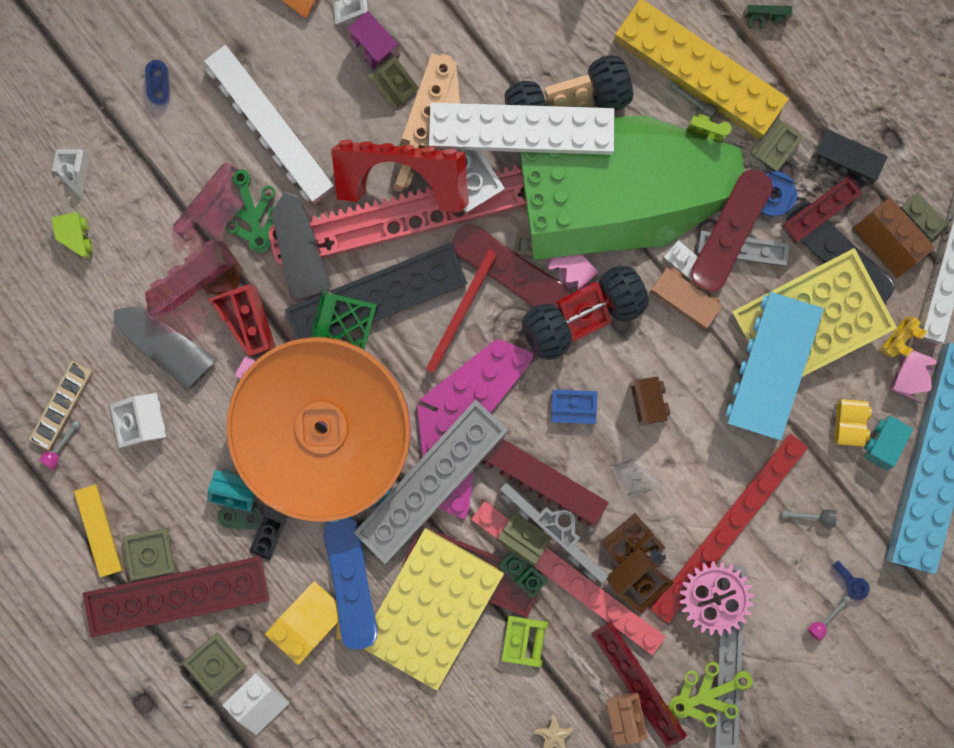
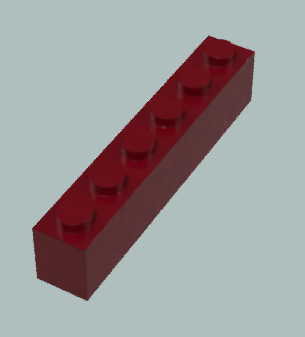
(547, 482)

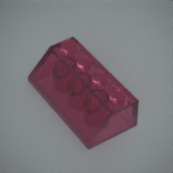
(189, 278)

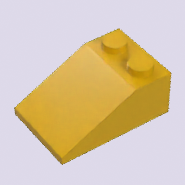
(305, 623)

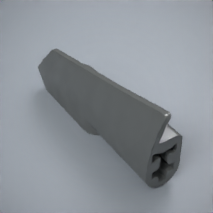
(161, 343)

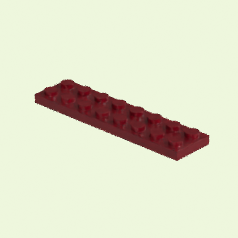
(176, 596)

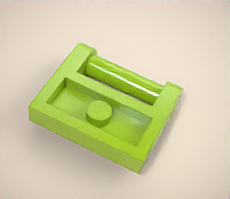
(702, 125)
(517, 638)

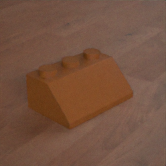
(893, 237)

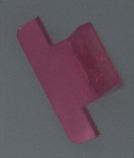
(212, 206)

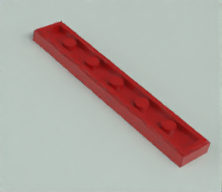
(461, 311)

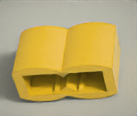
(852, 422)

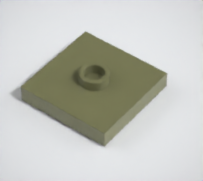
(149, 554)
(214, 664)

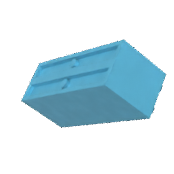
(774, 365)

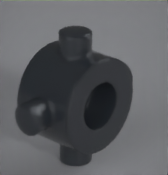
(657, 557)

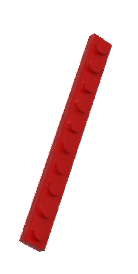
(732, 522)

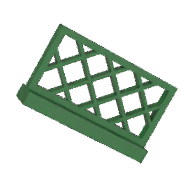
(325, 312)

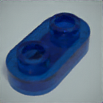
(157, 83)

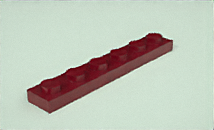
(638, 682)

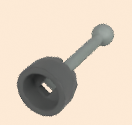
(706, 109)
(827, 517)

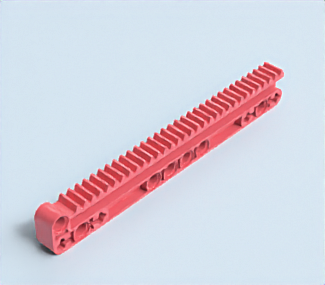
(370, 225)

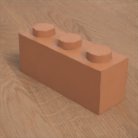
(686, 298)

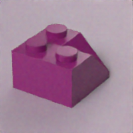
(373, 40)

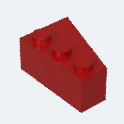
(246, 318)

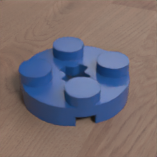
(787, 193)

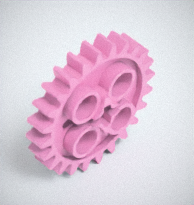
(724, 619)

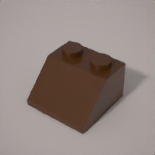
(649, 401)
(639, 580)

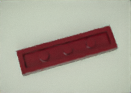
(821, 209)

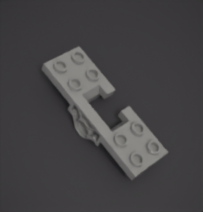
(563, 535)

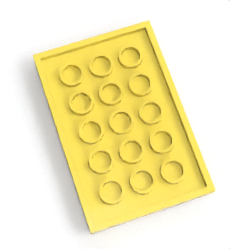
(851, 310)
(432, 608)

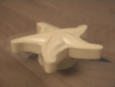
(554, 734)

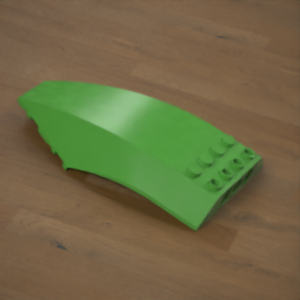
(639, 197)

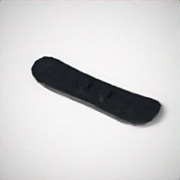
(830, 243)

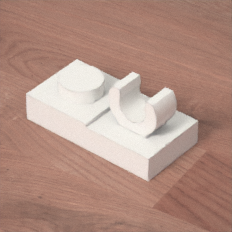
(681, 259)

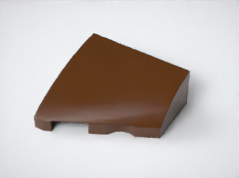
(630, 536)

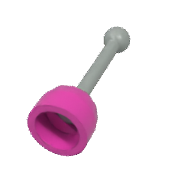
(51, 458)
(818, 629)

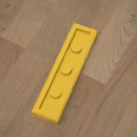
(98, 530)

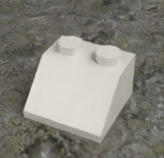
(137, 420)
(256, 703)

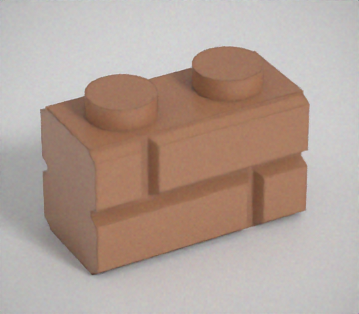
(626, 719)

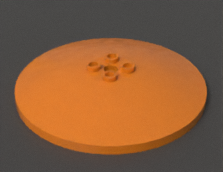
(277, 439)

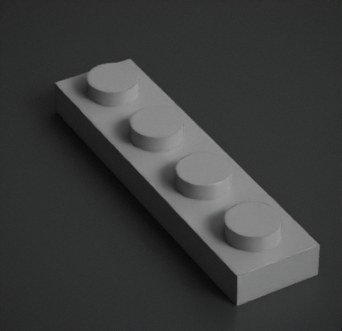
(756, 250)

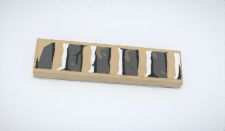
(61, 405)

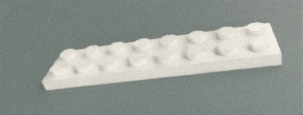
(522, 128)

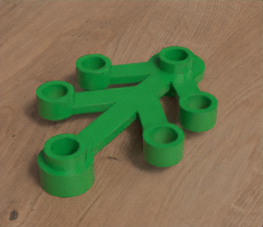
(253, 215)

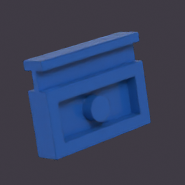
(574, 406)

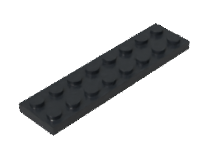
(390, 289)

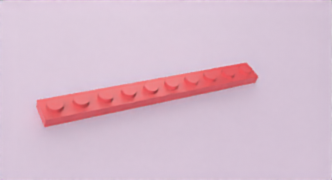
(580, 587)

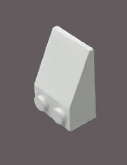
(480, 178)

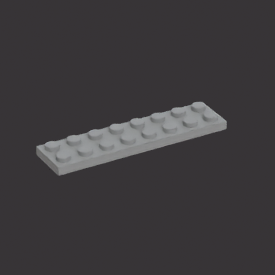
(431, 482)

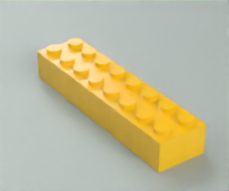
(700, 69)

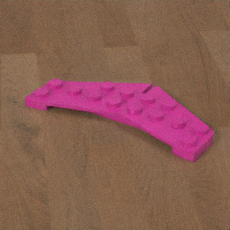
(482, 379)

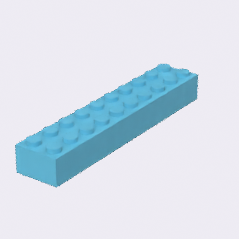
(929, 486)

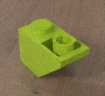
(71, 232)

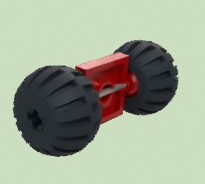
(585, 311)

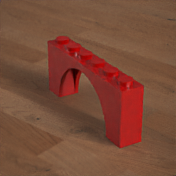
(442, 169)

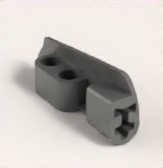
(298, 249)

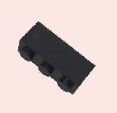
(849, 157)

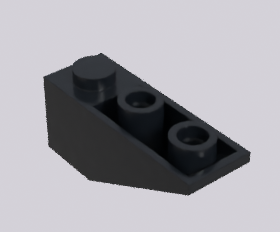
(268, 533)

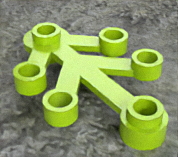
(707, 696)

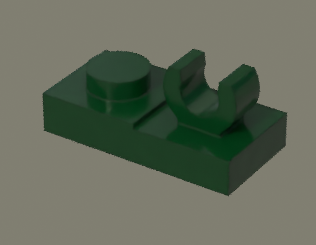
(777, 14)

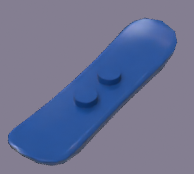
(350, 584)

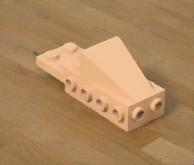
(437, 86)

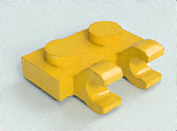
(896, 342)

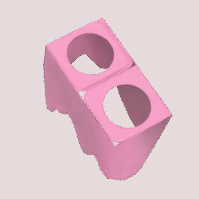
(573, 270)
(913, 375)

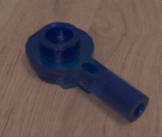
(856, 587)

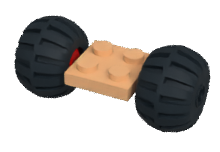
(606, 80)

